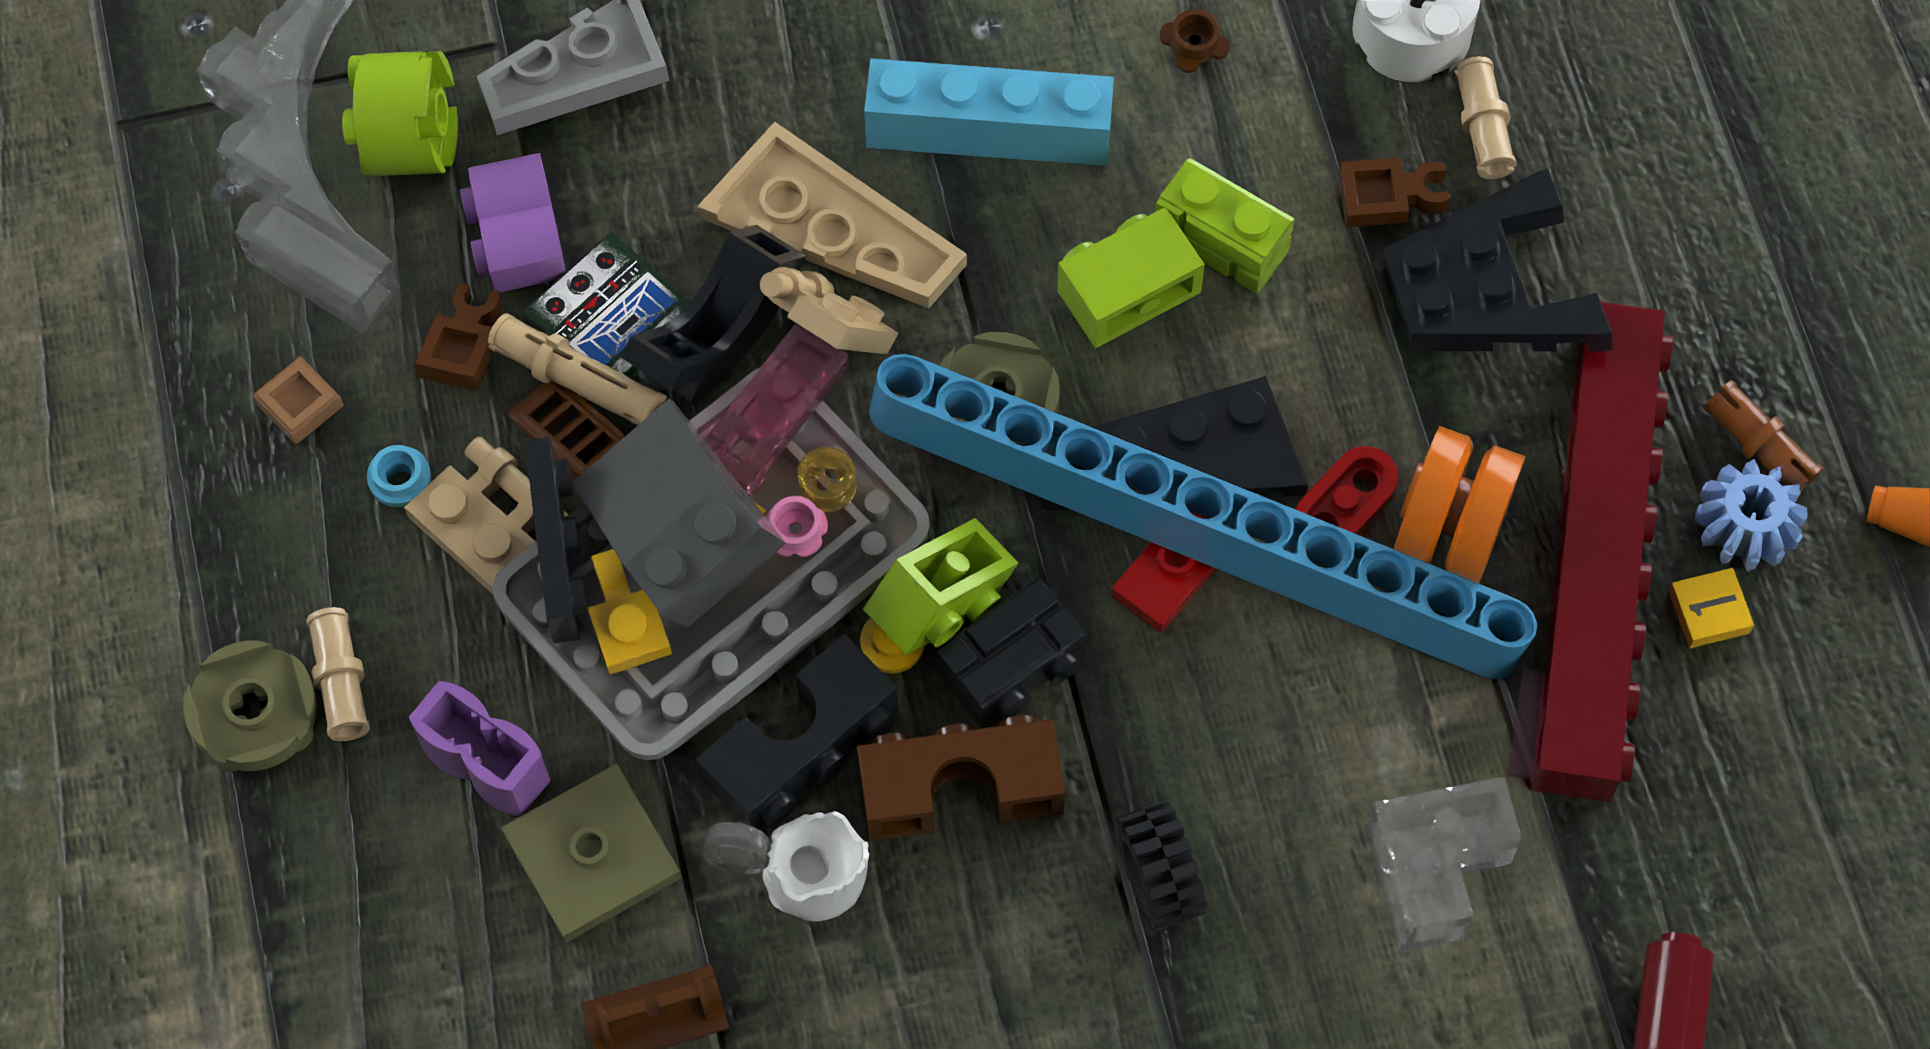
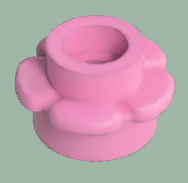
(804, 513)

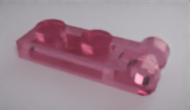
(776, 404)

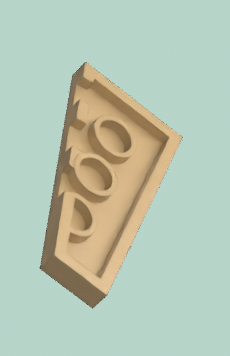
(832, 219)

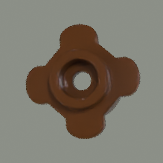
(1198, 25)

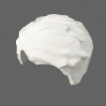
(816, 866)

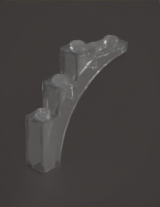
(294, 227)

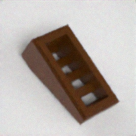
(586, 416)

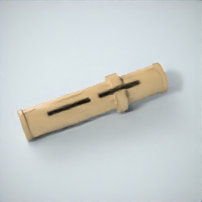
(556, 361)

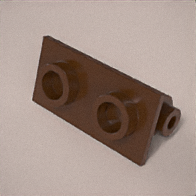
(657, 1013)

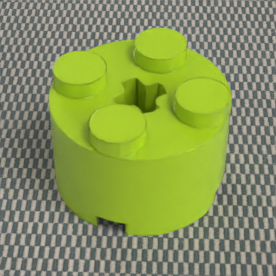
(401, 113)

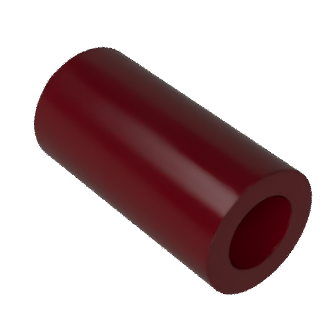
(1674, 993)

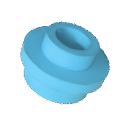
(392, 461)

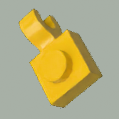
(627, 622)

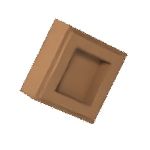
(298, 400)

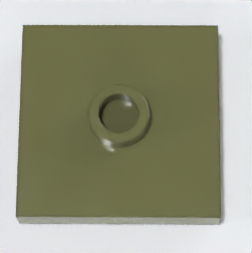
(591, 853)

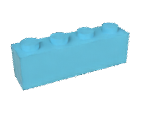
(988, 112)

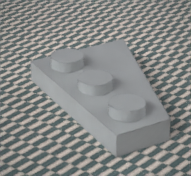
(584, 65)

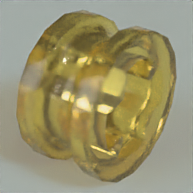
(815, 465)

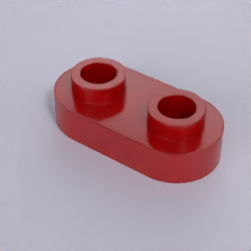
(1340, 502)

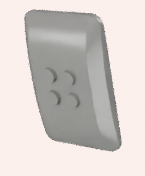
(754, 625)

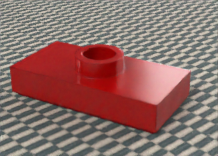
(1160, 584)

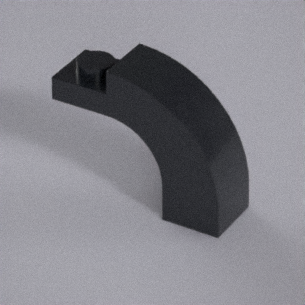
(719, 322)

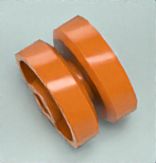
(1456, 506)

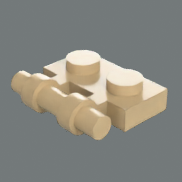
(814, 306)
(467, 523)

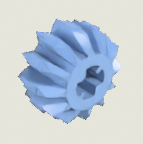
(1757, 495)

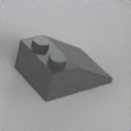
(676, 515)

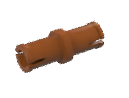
(1761, 436)

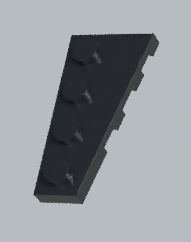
(1222, 433)

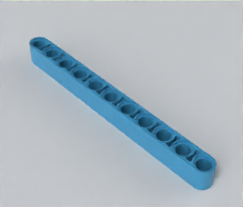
(1230, 513)

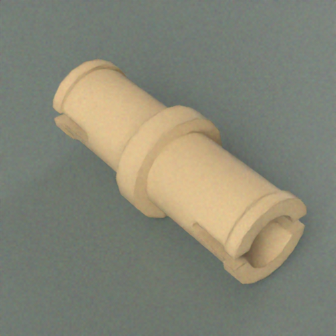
(1485, 118)
(338, 674)

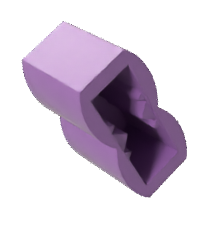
(515, 223)
(486, 750)

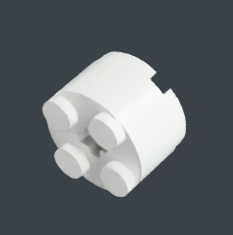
(1414, 36)

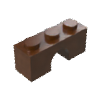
(1012, 760)

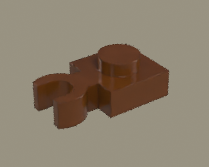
(1382, 193)
(458, 346)

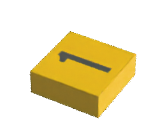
(1711, 608)

